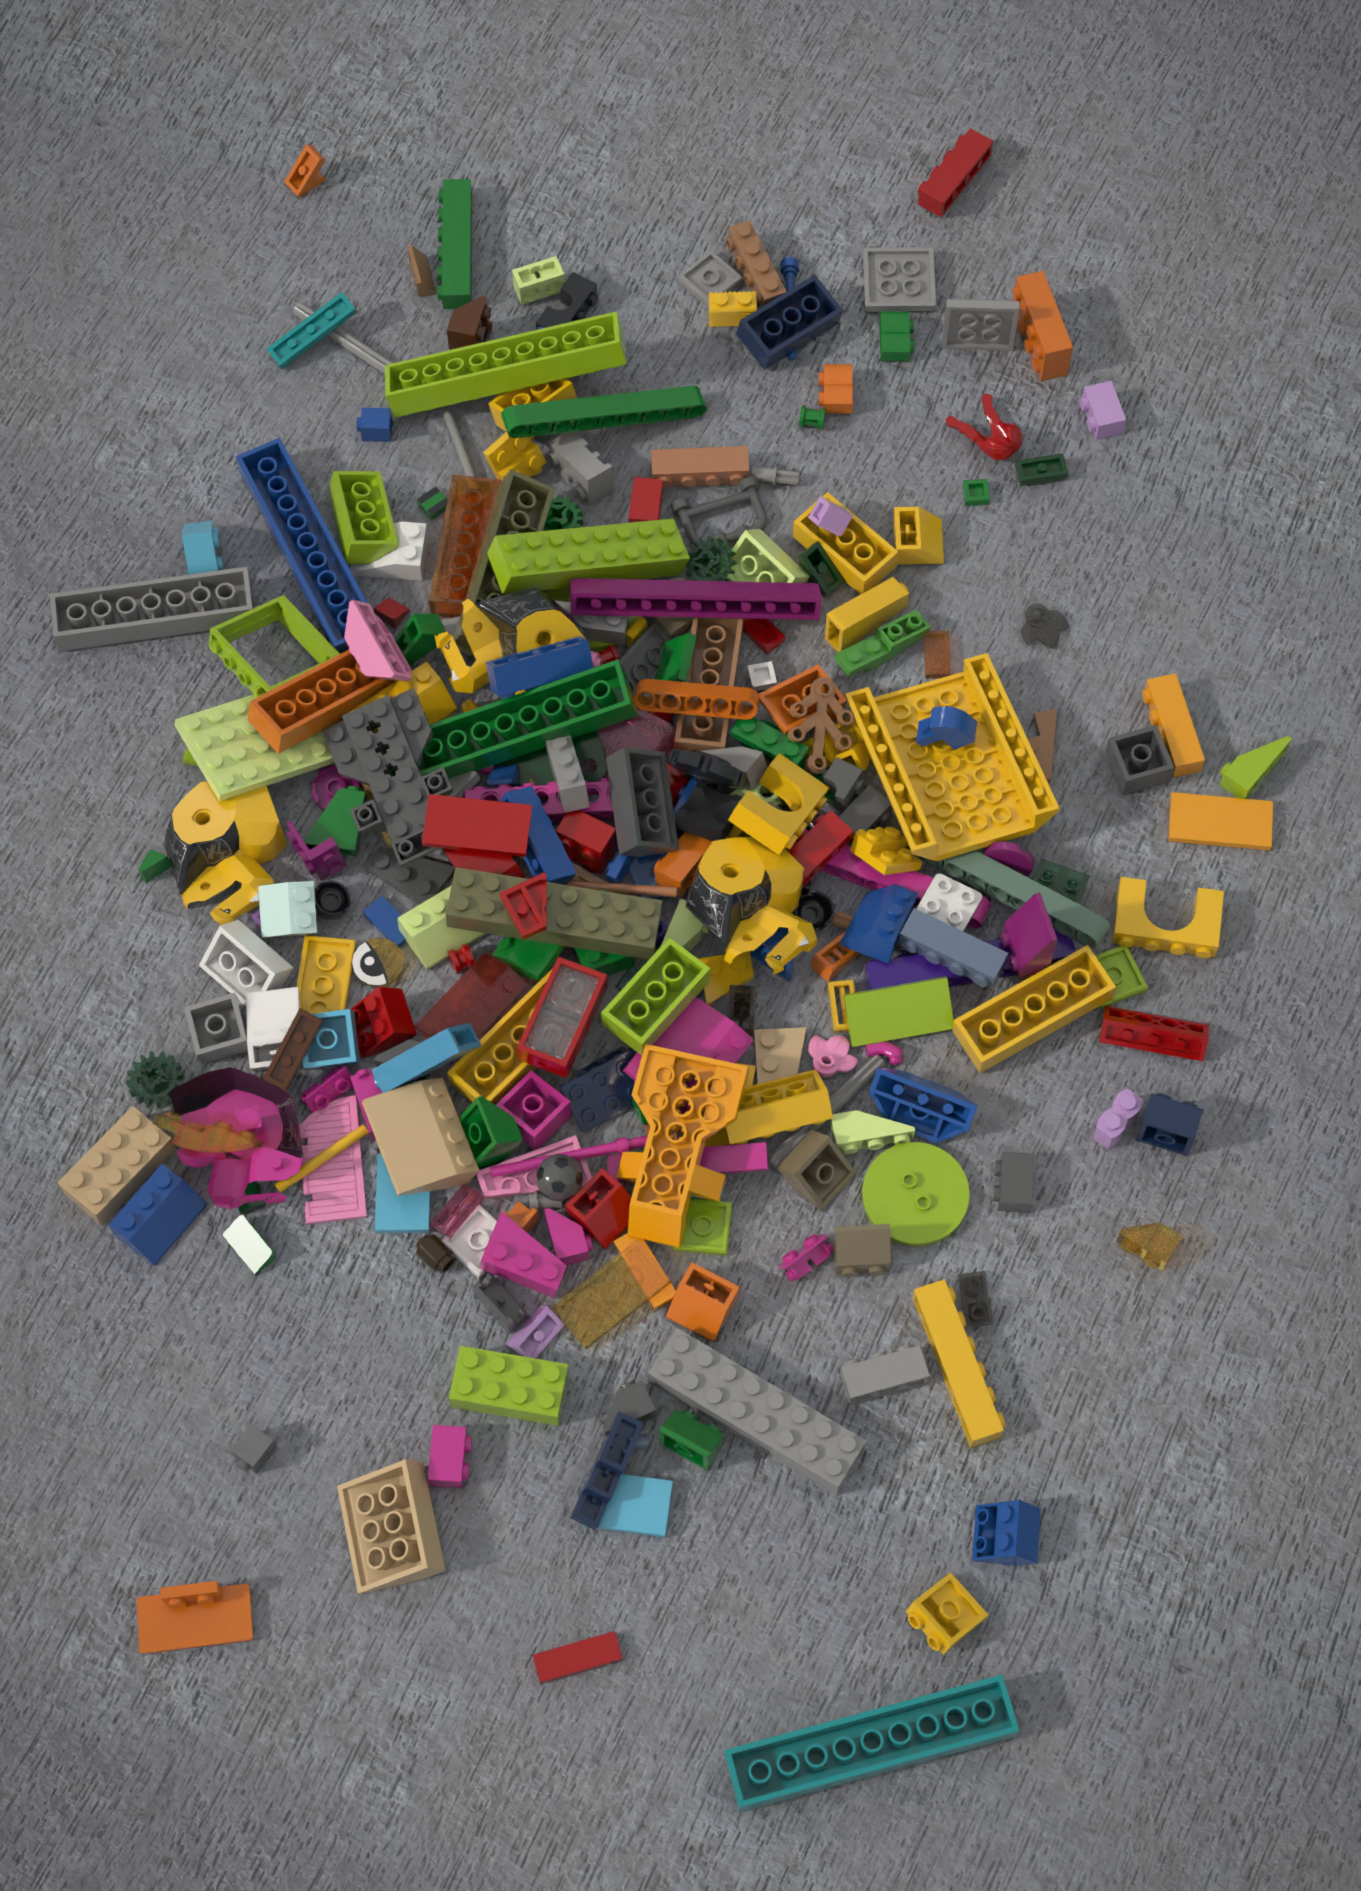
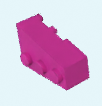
(521, 1258)

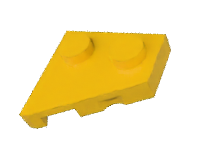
(725, 974)

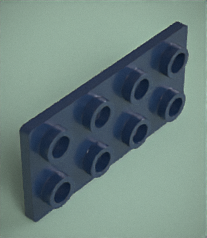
(601, 1089)

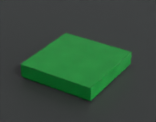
(676, 658)

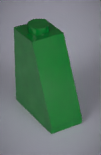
(338, 822)

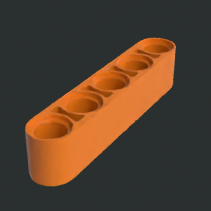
(706, 692)

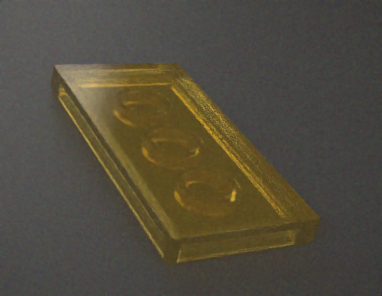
(611, 1294)

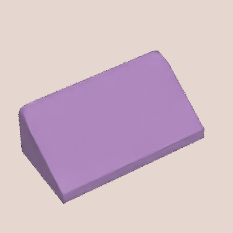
(536, 1333)

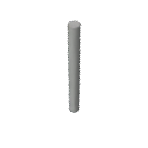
(459, 444)

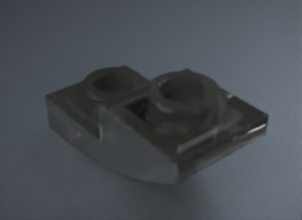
(975, 1299)

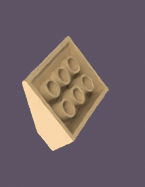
(421, 1137)
(391, 1527)

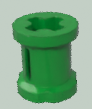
(812, 417)

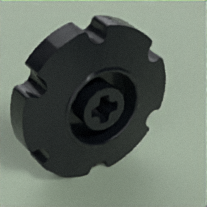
(707, 769)

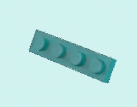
(311, 330)

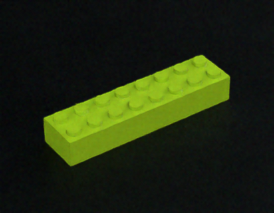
(592, 552)

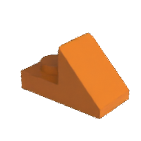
(305, 172)

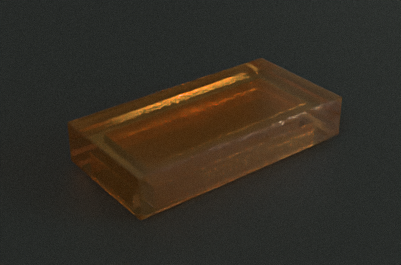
(937, 654)

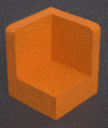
(523, 1216)

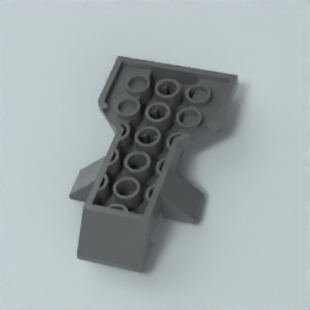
(400, 798)

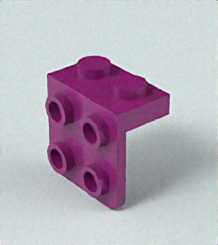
(323, 859)

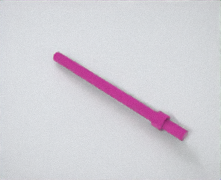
(620, 1146)

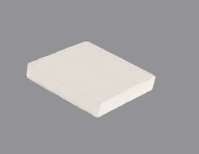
(472, 1239)

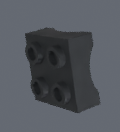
(707, 813)

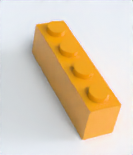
(1174, 723)

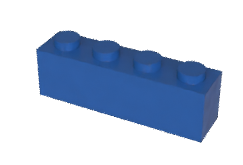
(538, 666)
(544, 847)

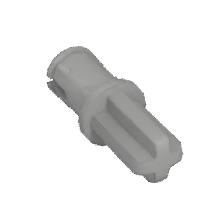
(774, 476)

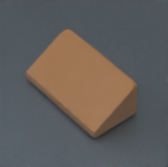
(421, 272)

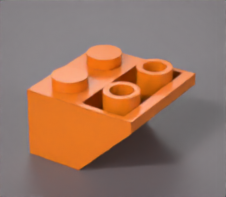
(703, 1302)

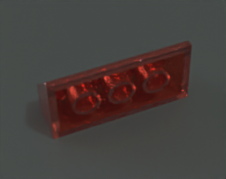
(475, 998)

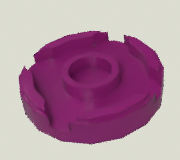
(327, 785)
(1011, 856)

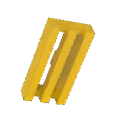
(840, 984)

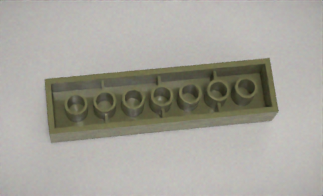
(518, 508)
(574, 914)

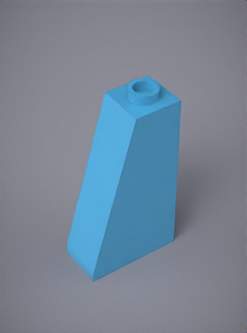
(426, 1057)

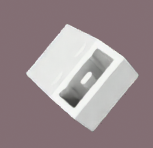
(268, 1022)

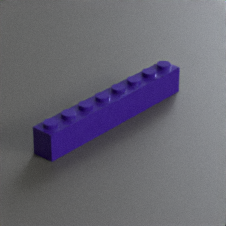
(913, 968)

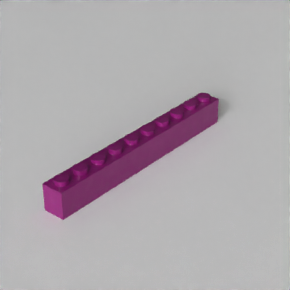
(694, 599)

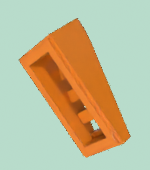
(825, 965)

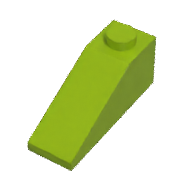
(1252, 767)

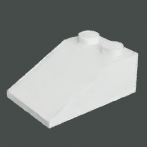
(404, 562)

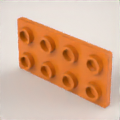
(194, 1617)

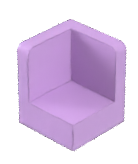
(830, 516)

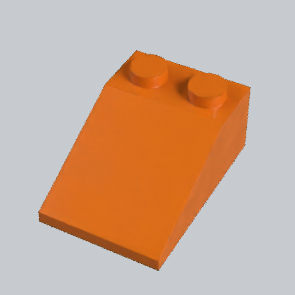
(780, 697)

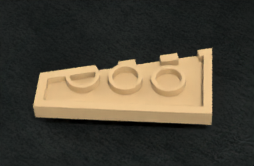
(778, 1052)

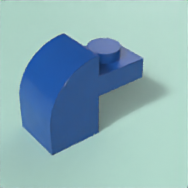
(948, 724)

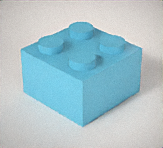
(335, 1042)

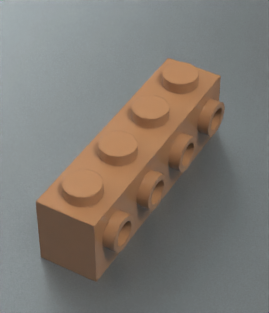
(754, 263)

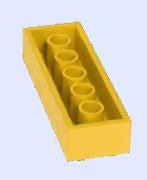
(1033, 1009)
(495, 1065)

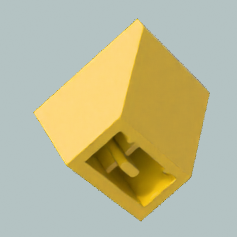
(917, 536)

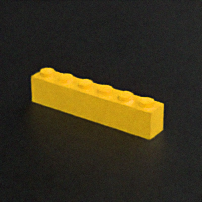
(958, 1363)

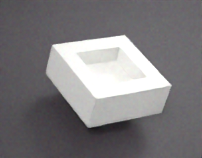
(762, 676)

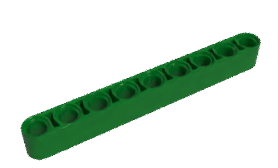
(603, 411)

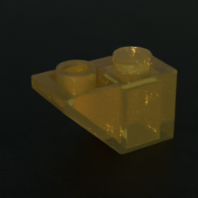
(1151, 1242)

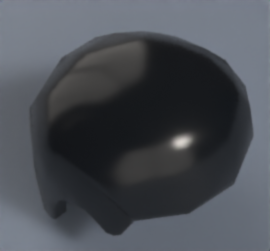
(331, 899)
(816, 909)

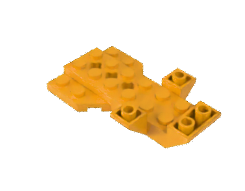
(669, 1167)

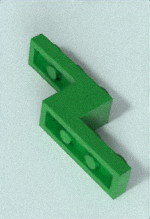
(772, 742)

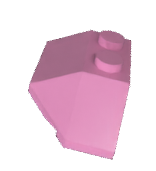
(374, 645)

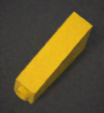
(865, 613)

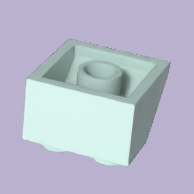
(287, 909)

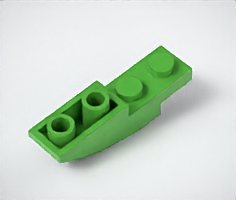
(884, 645)

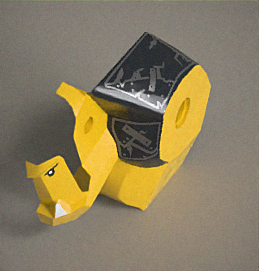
(505, 628)
(223, 842)
(746, 895)

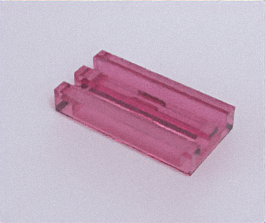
(456, 1211)

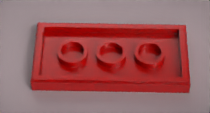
(477, 825)

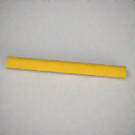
(323, 1157)

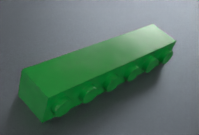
(456, 243)

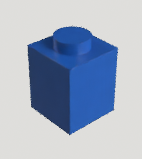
(375, 424)

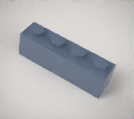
(952, 948)

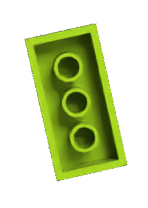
(655, 996)
(509, 1385)

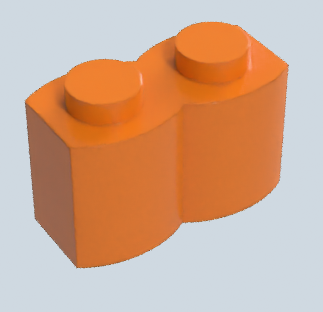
(837, 388)

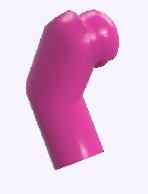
(885, 1048)

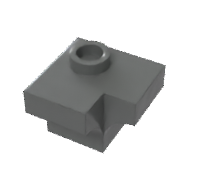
(845, 782)

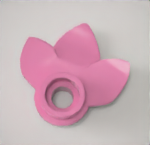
(832, 1052)

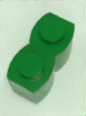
(895, 336)

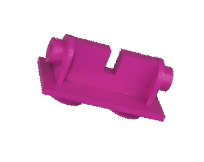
(333, 1086)
(813, 1249)

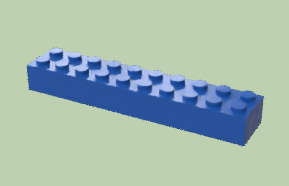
(301, 537)

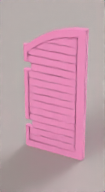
(339, 1182)

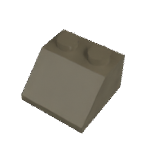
(817, 1169)
(862, 1250)

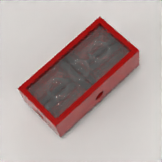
(562, 1017)

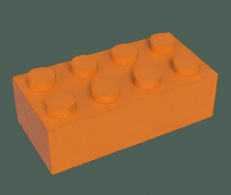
(1042, 326)

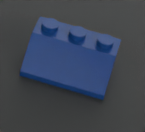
(879, 922)
(157, 1215)

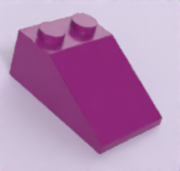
(1029, 938)

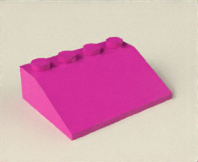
(702, 1033)

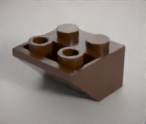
(469, 324)

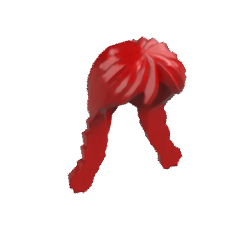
(1004, 438)

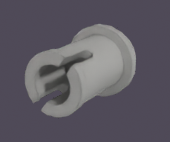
(538, 1201)

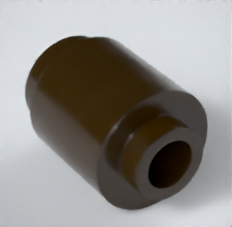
(435, 1253)

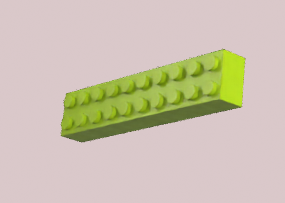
(505, 364)

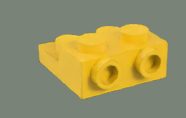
(514, 454)
(885, 850)
(945, 1614)

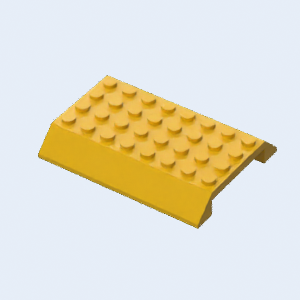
(960, 796)

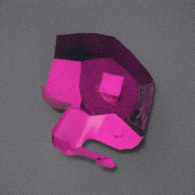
(247, 1105)

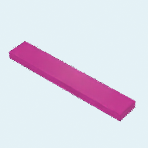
(720, 1159)

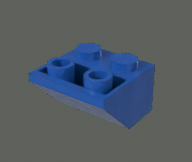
(1006, 1533)

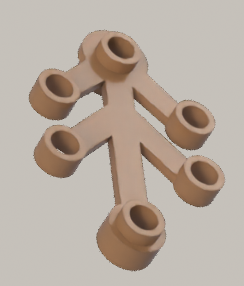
(820, 722)

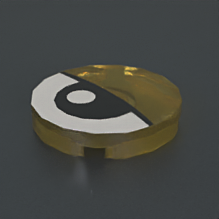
(378, 963)

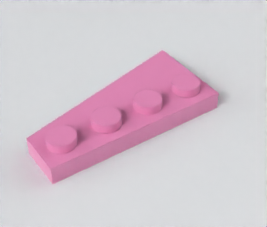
(525, 1181)

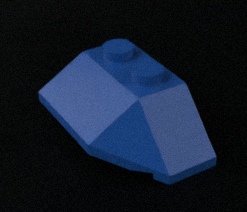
(920, 1103)

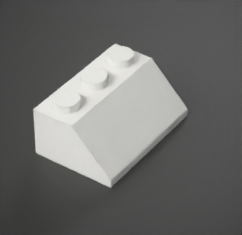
(244, 962)

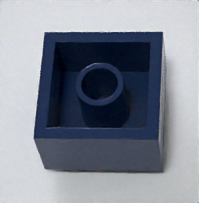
(1169, 1124)

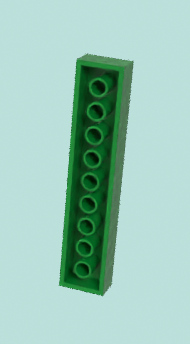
(529, 720)

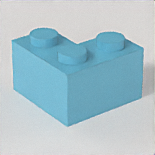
(200, 547)

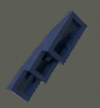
(607, 1470)

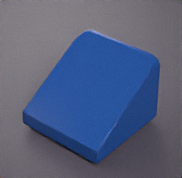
(504, 775)

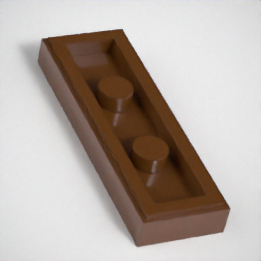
(293, 1049)

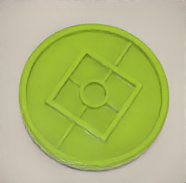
(916, 1192)

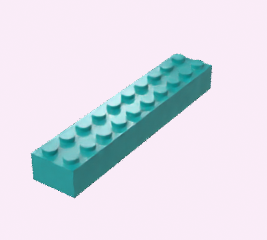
(871, 1743)

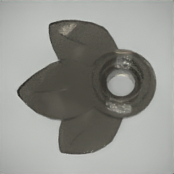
(1043, 629)

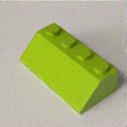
(362, 515)

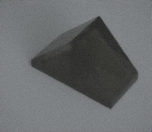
(742, 1007)

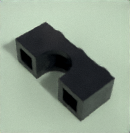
(578, 295)

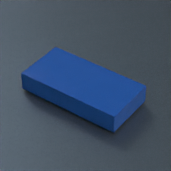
(384, 918)

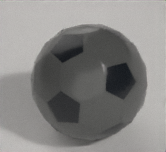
(559, 1177)

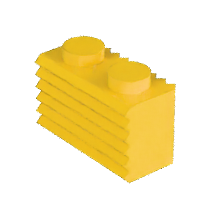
(730, 307)

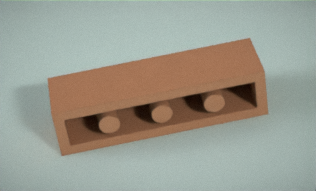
(700, 466)

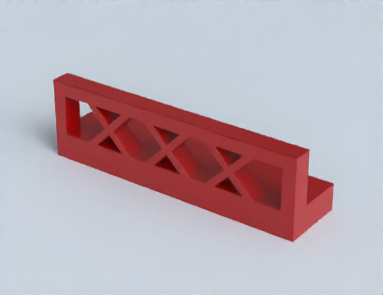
(1154, 1033)

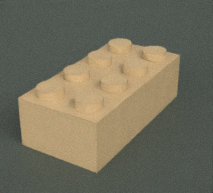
(116, 1165)

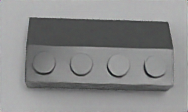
(641, 802)

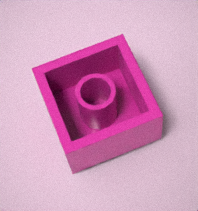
(536, 1109)

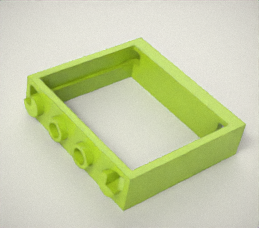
(254, 619)

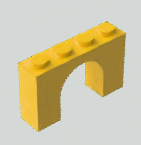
(777, 827)
(1135, 929)

